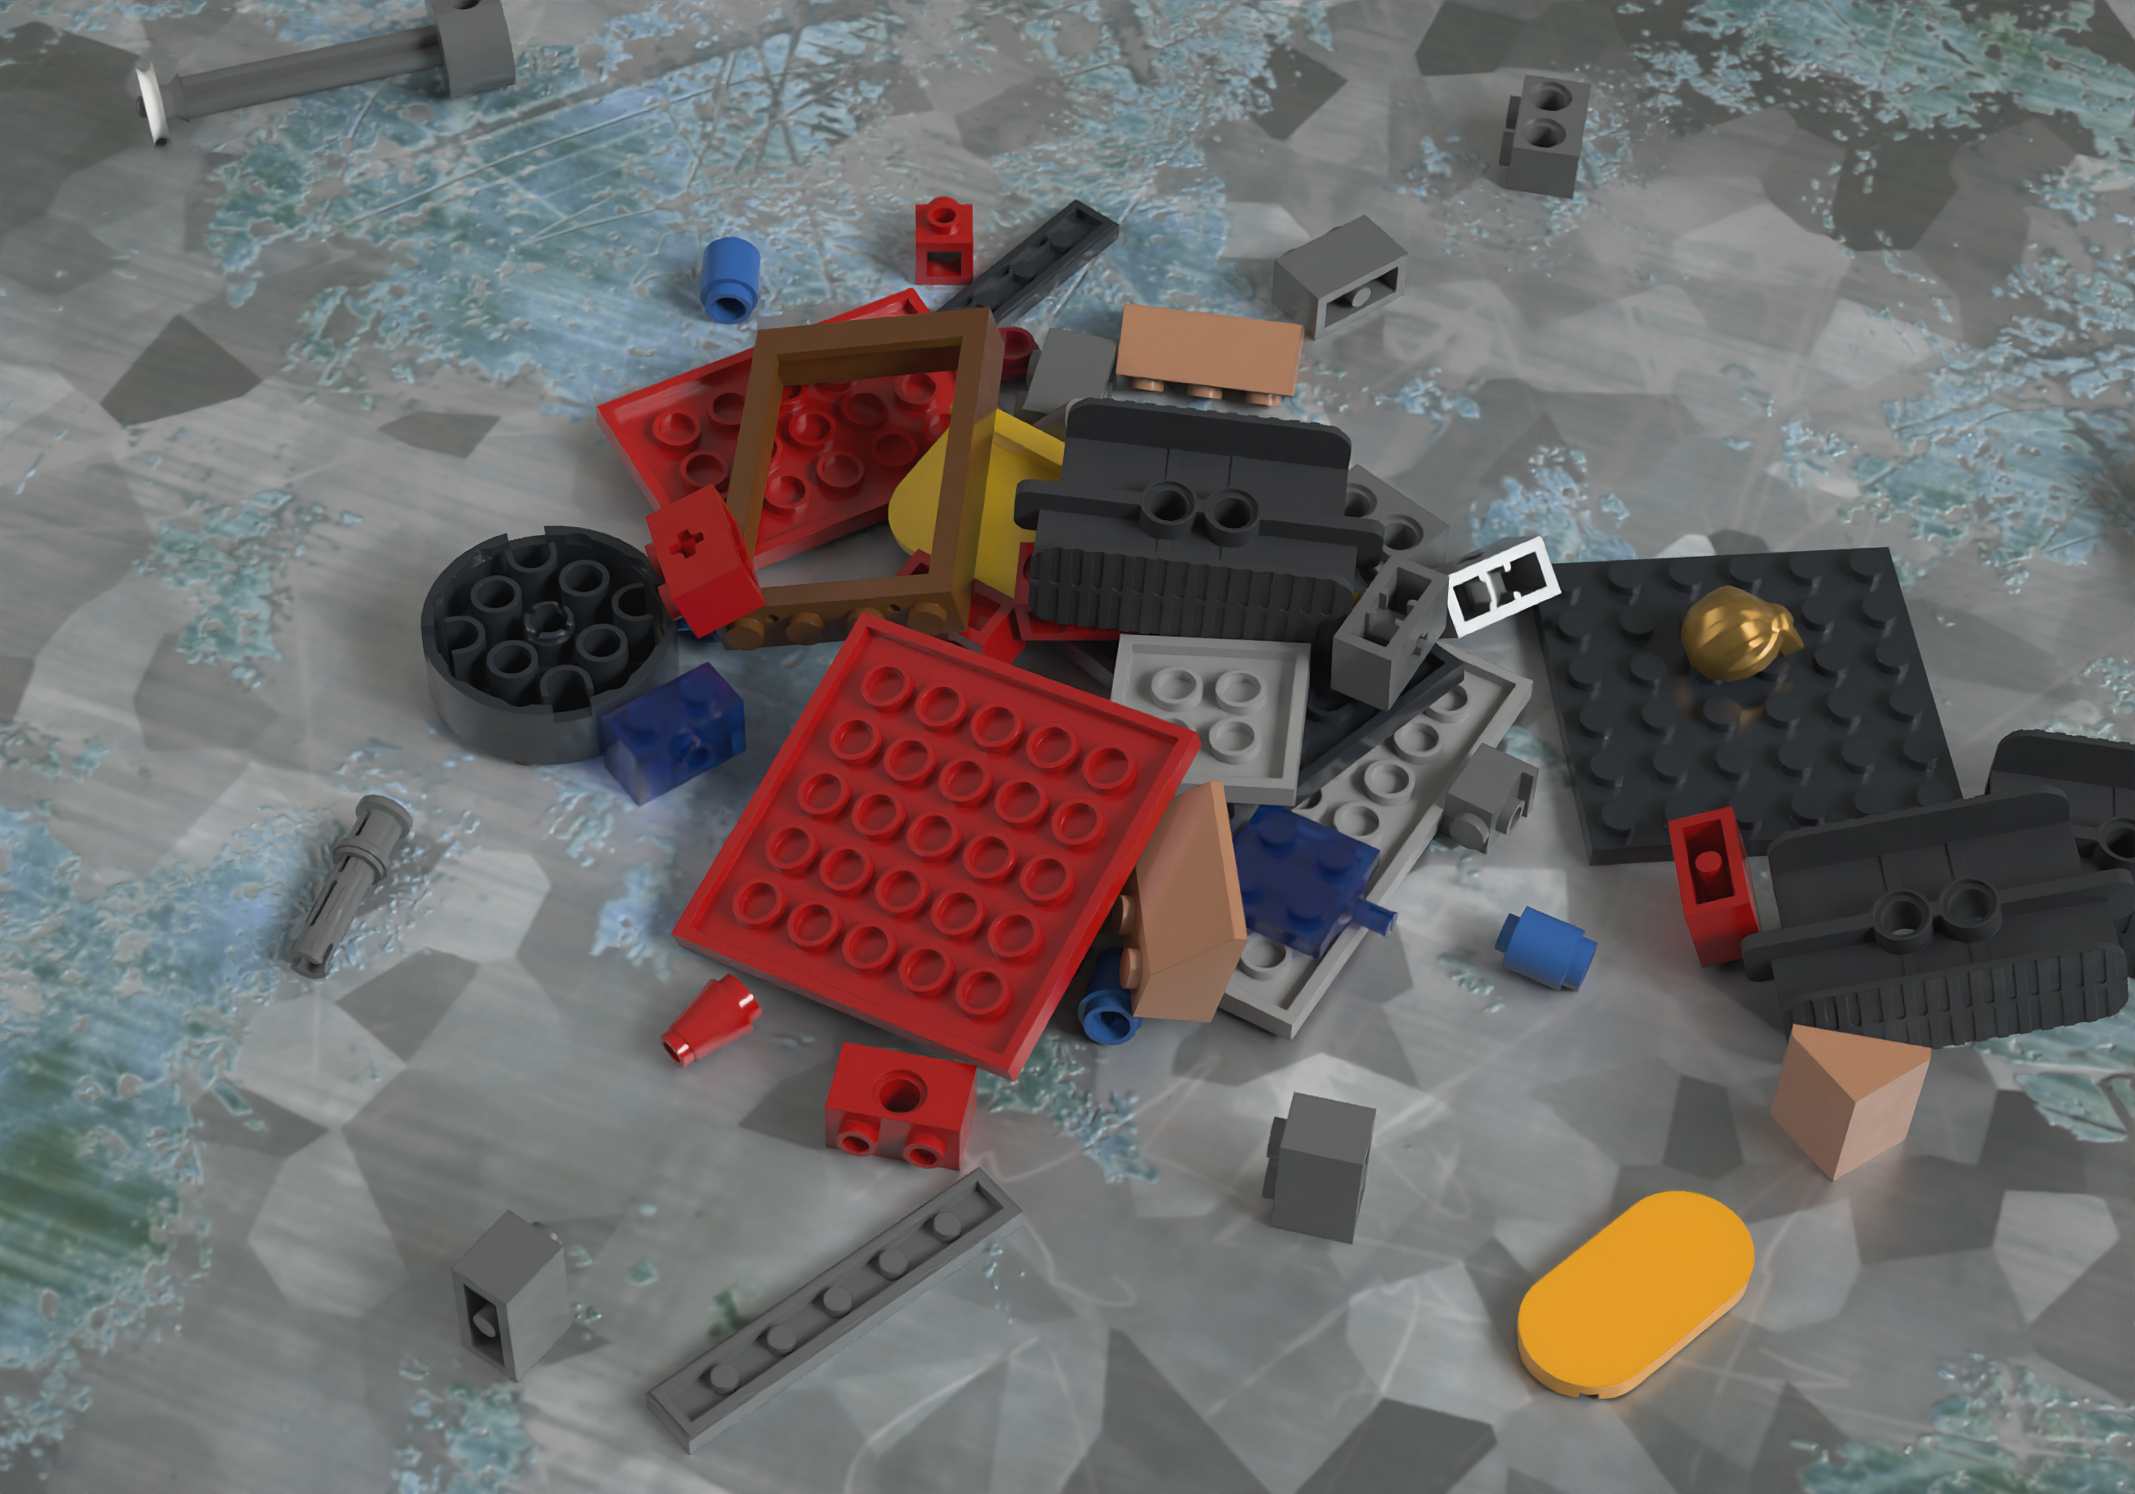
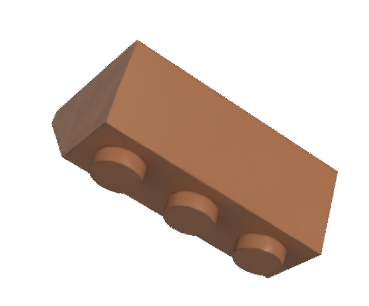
(1209, 353)
(1182, 912)

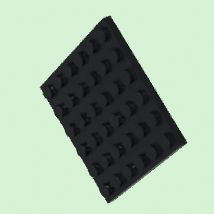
(1793, 747)

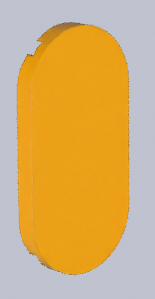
(1634, 1294)

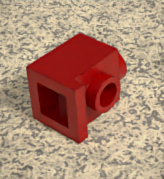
(943, 227)

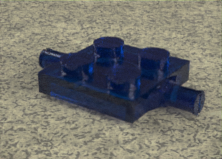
(1305, 881)

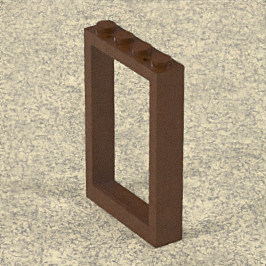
(865, 350)

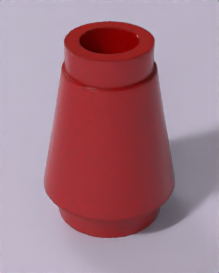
(711, 1021)

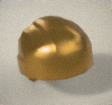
(1736, 634)

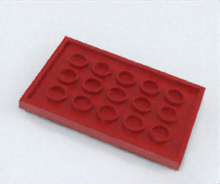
(833, 449)

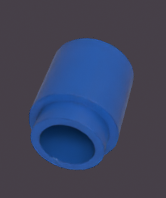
(730, 280)
(1545, 949)

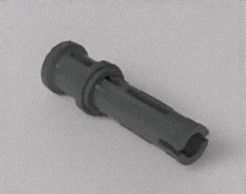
(358, 863)

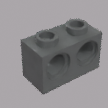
(1546, 137)
(1409, 528)

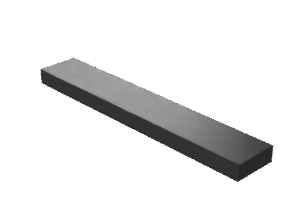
(833, 1310)

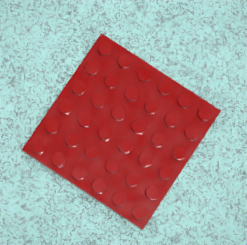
(938, 843)

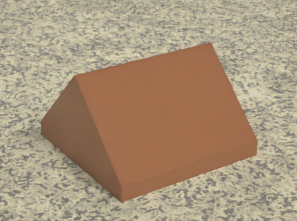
(1847, 1095)

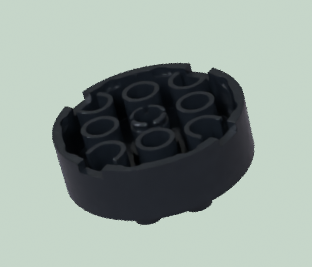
(544, 641)

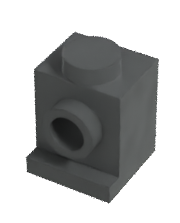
(1488, 798)

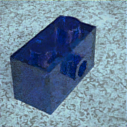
(673, 733)

